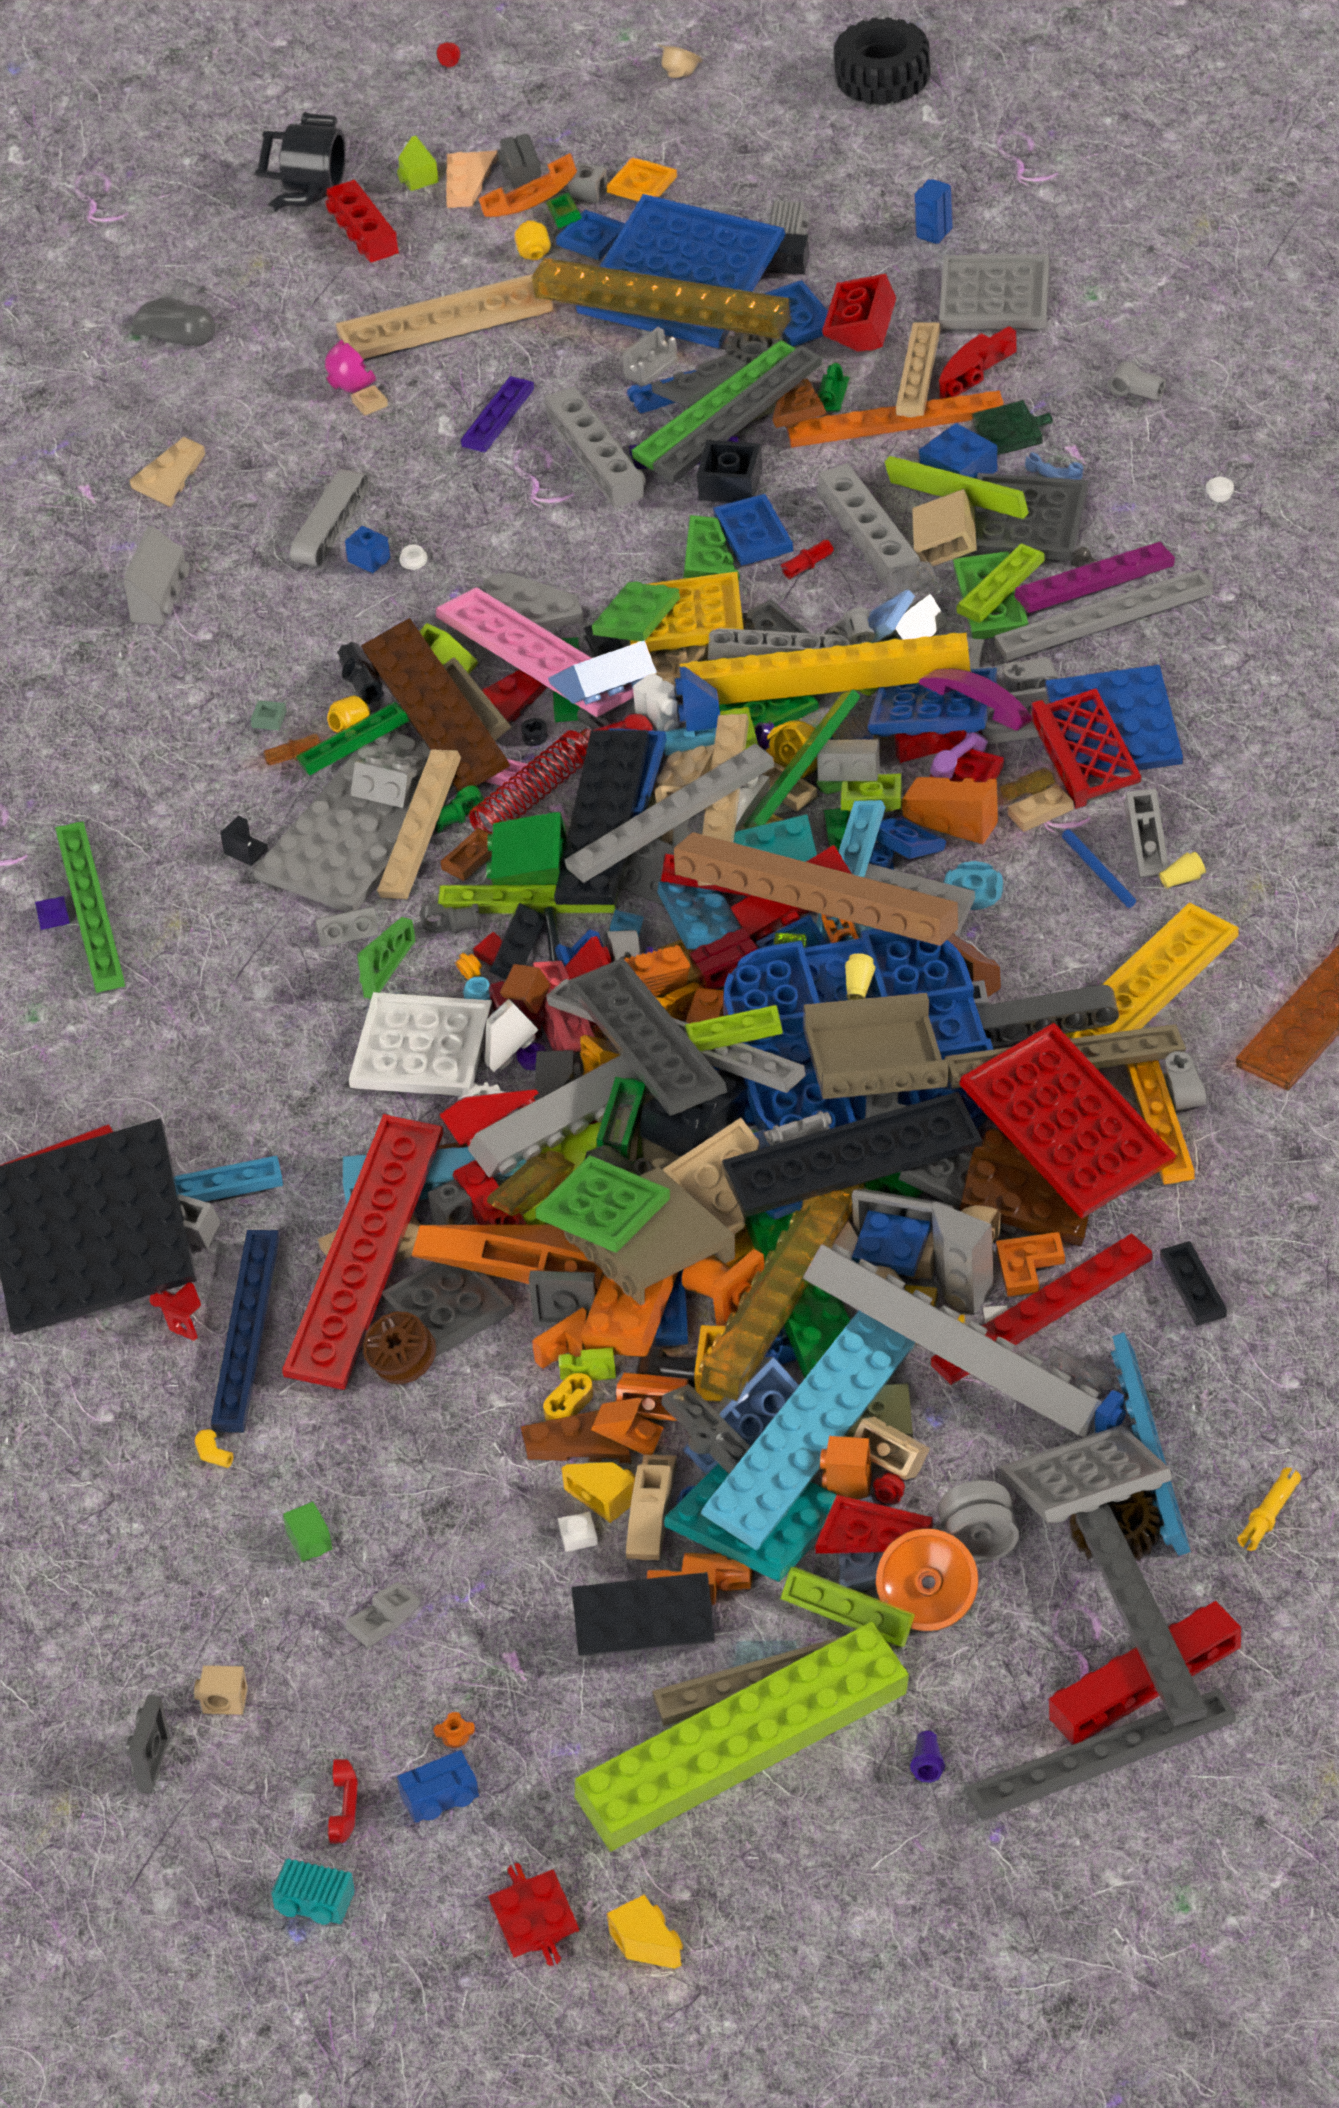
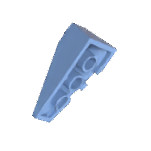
(754, 1409)

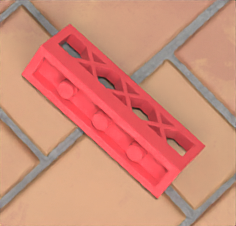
(560, 1026)

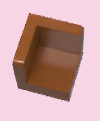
(528, 985)

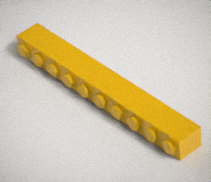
(832, 668)

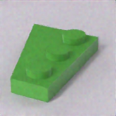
(384, 955)

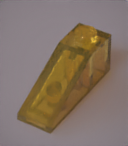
(531, 1183)

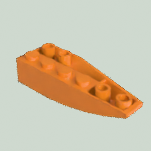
(503, 1250)

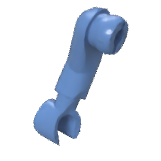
(1035, 464)

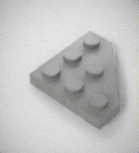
(535, 600)

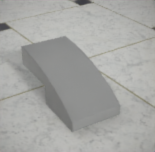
(388, 1611)

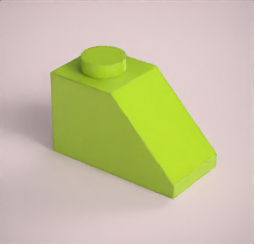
(417, 165)

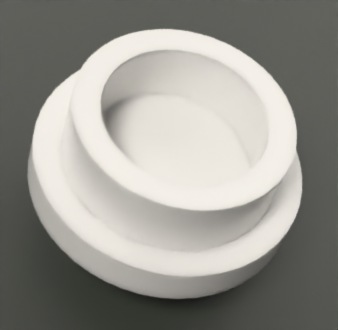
(1219, 489)
(413, 557)

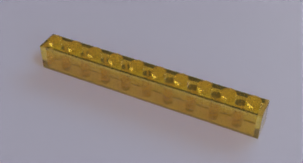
(661, 298)
(774, 1293)

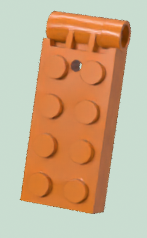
(621, 1321)

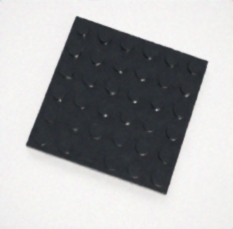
(91, 1227)

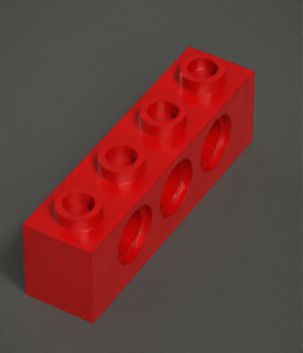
(361, 221)

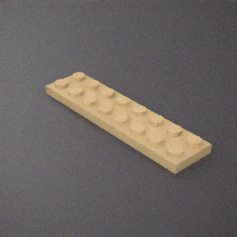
(443, 317)

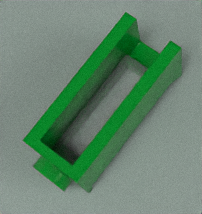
(622, 1115)

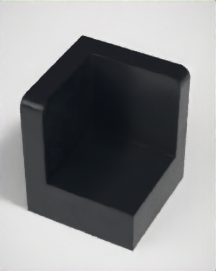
(239, 844)

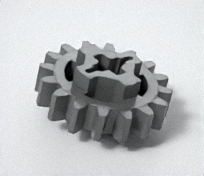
(748, 346)

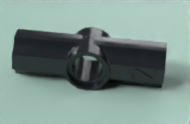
(360, 673)

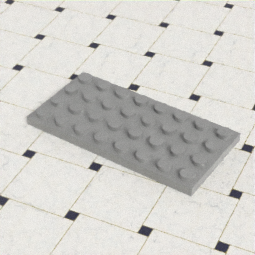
(342, 840)

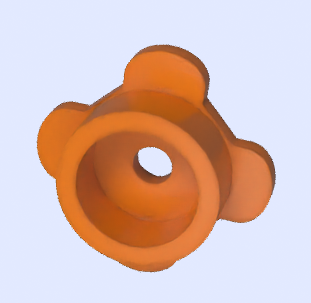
(457, 1737)

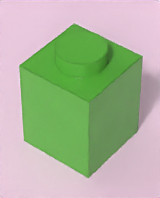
(307, 1531)

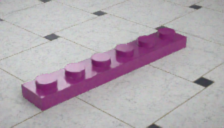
(1094, 577)

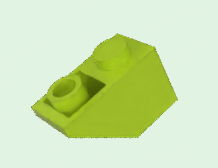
(447, 647)

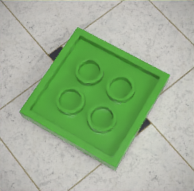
(603, 1203)

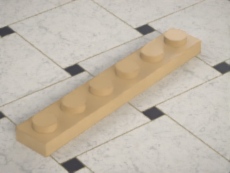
(918, 369)
(419, 824)

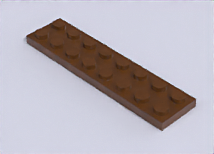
(434, 702)

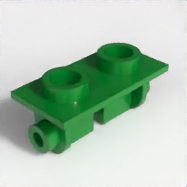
(833, 388)

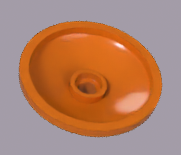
(925, 1555)

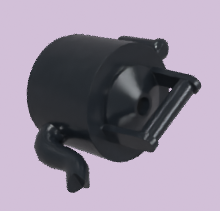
(309, 159)

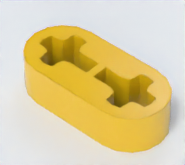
(565, 1397)

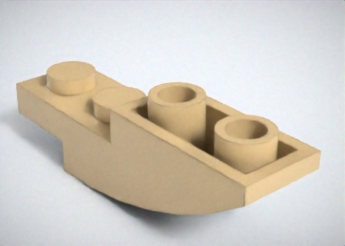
(650, 1506)

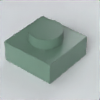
(268, 715)

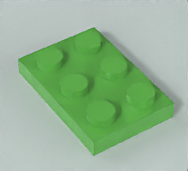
(636, 611)

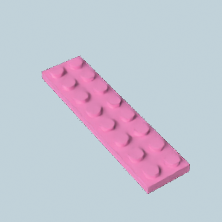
(519, 642)

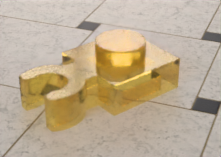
(1030, 783)

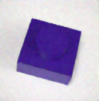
(52, 912)

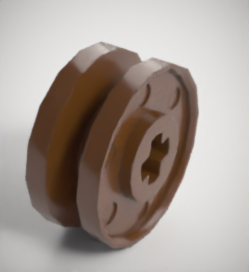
(399, 1347)

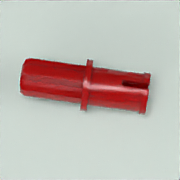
(807, 559)

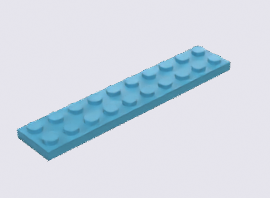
(790, 1447)

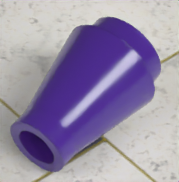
(927, 1759)

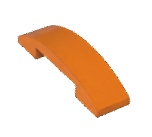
(531, 194)

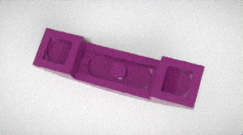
(1007, 708)

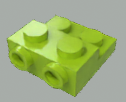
(886, 788)

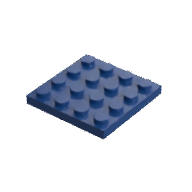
(1137, 707)
(919, 710)

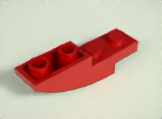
(971, 360)
(479, 1187)

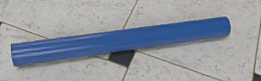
(1098, 868)

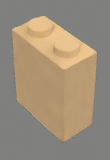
(944, 528)

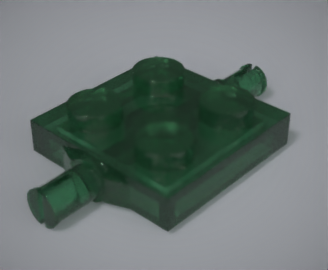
(1010, 426)

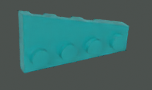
(785, 838)

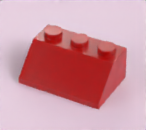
(860, 312)

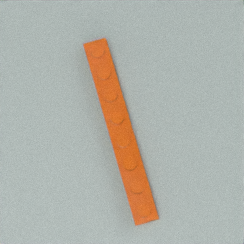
(885, 420)

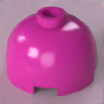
(347, 369)

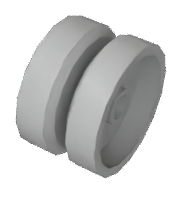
(981, 1518)

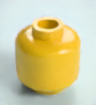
(532, 240)
(346, 713)

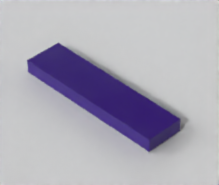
(497, 414)

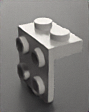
(385, 777)

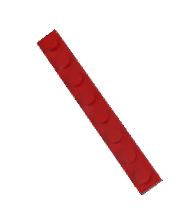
(1059, 1297)

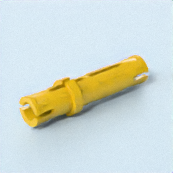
(1263, 1518)

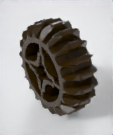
(1128, 1514)

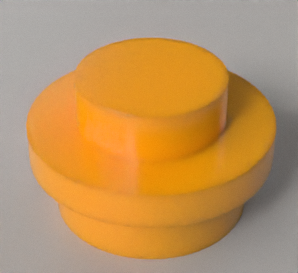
(468, 966)

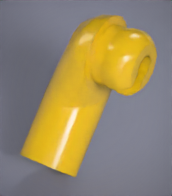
(208, 1450)

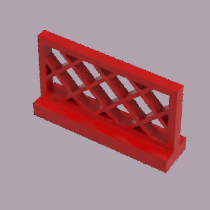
(1060, 749)

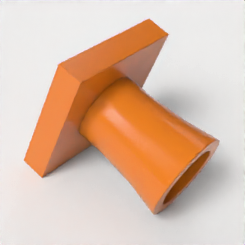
(722, 1282)

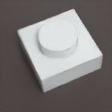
(577, 1531)

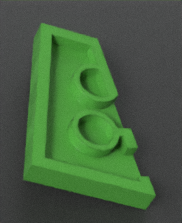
(706, 549)

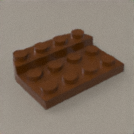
(1008, 1182)

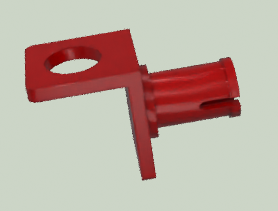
(178, 1309)

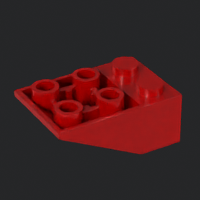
(480, 1111)

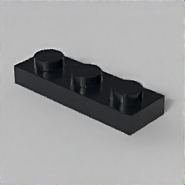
(517, 940)
(1193, 1283)

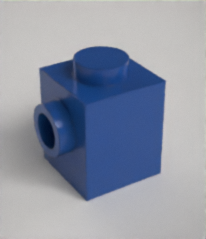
(367, 549)

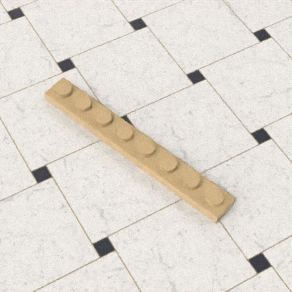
(729, 741)

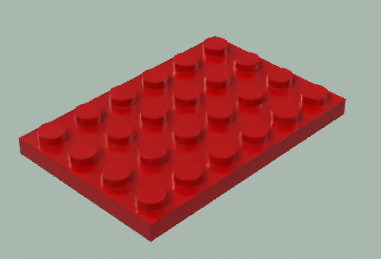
(1067, 1120)

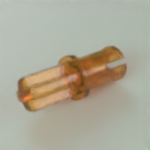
(290, 750)

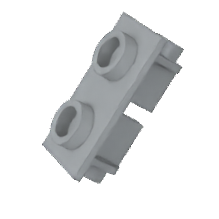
(347, 926)
(798, 1128)

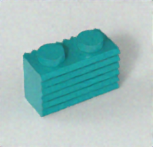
(313, 1892)

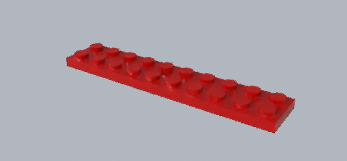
(363, 1252)

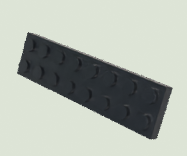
(602, 804)
(851, 1154)

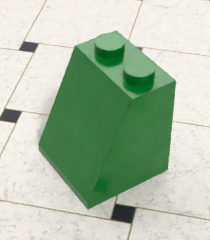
(527, 850)

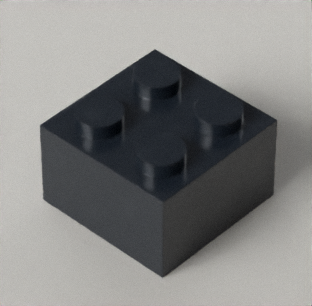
(729, 471)

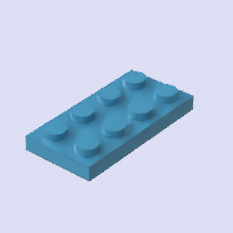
(697, 913)

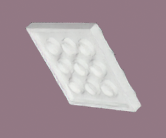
(420, 1044)

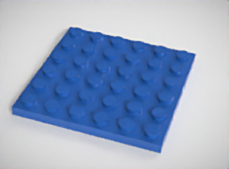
(688, 246)

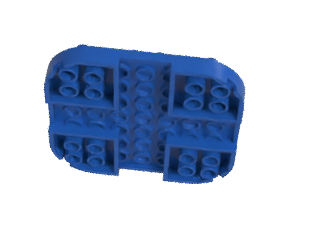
(816, 974)

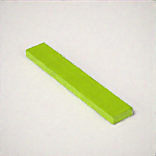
(943, 483)
(507, 897)

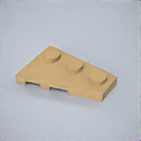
(168, 472)

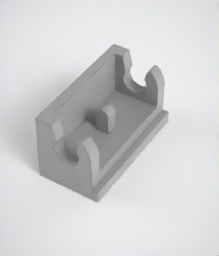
(649, 357)

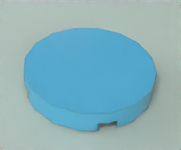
(979, 878)

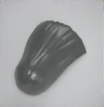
(174, 322)

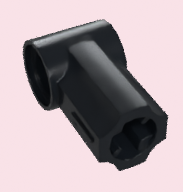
(659, 1364)

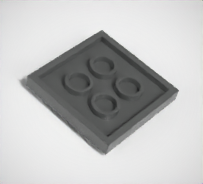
(449, 1302)

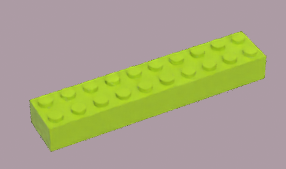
(740, 1736)

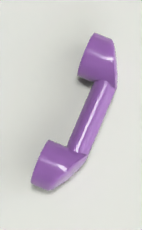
(946, 761)

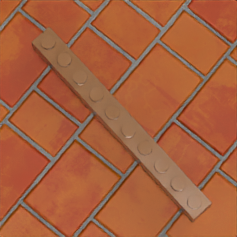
(816, 888)

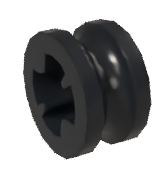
(534, 731)

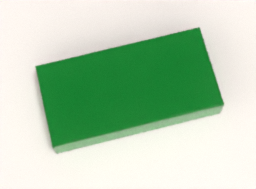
(563, 210)

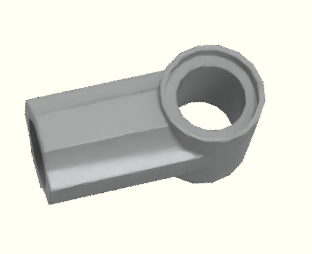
(1130, 379)

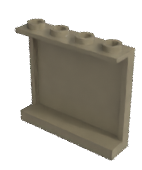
(873, 1046)
(665, 1245)

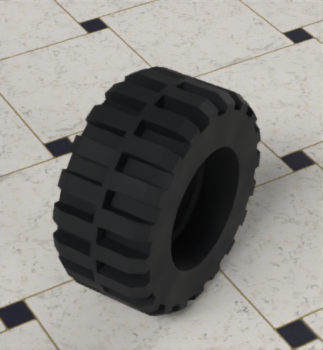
(882, 61)

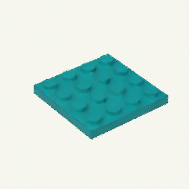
(782, 1548)

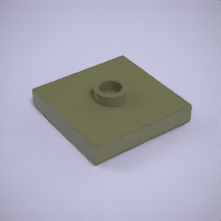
(891, 1407)

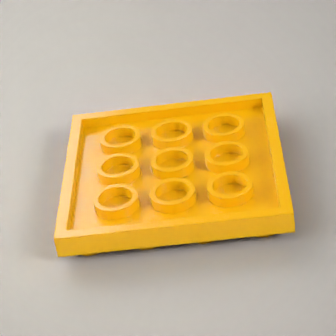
(703, 606)

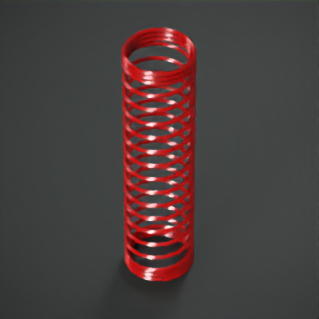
(492, 817)

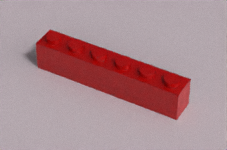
(1125, 1683)

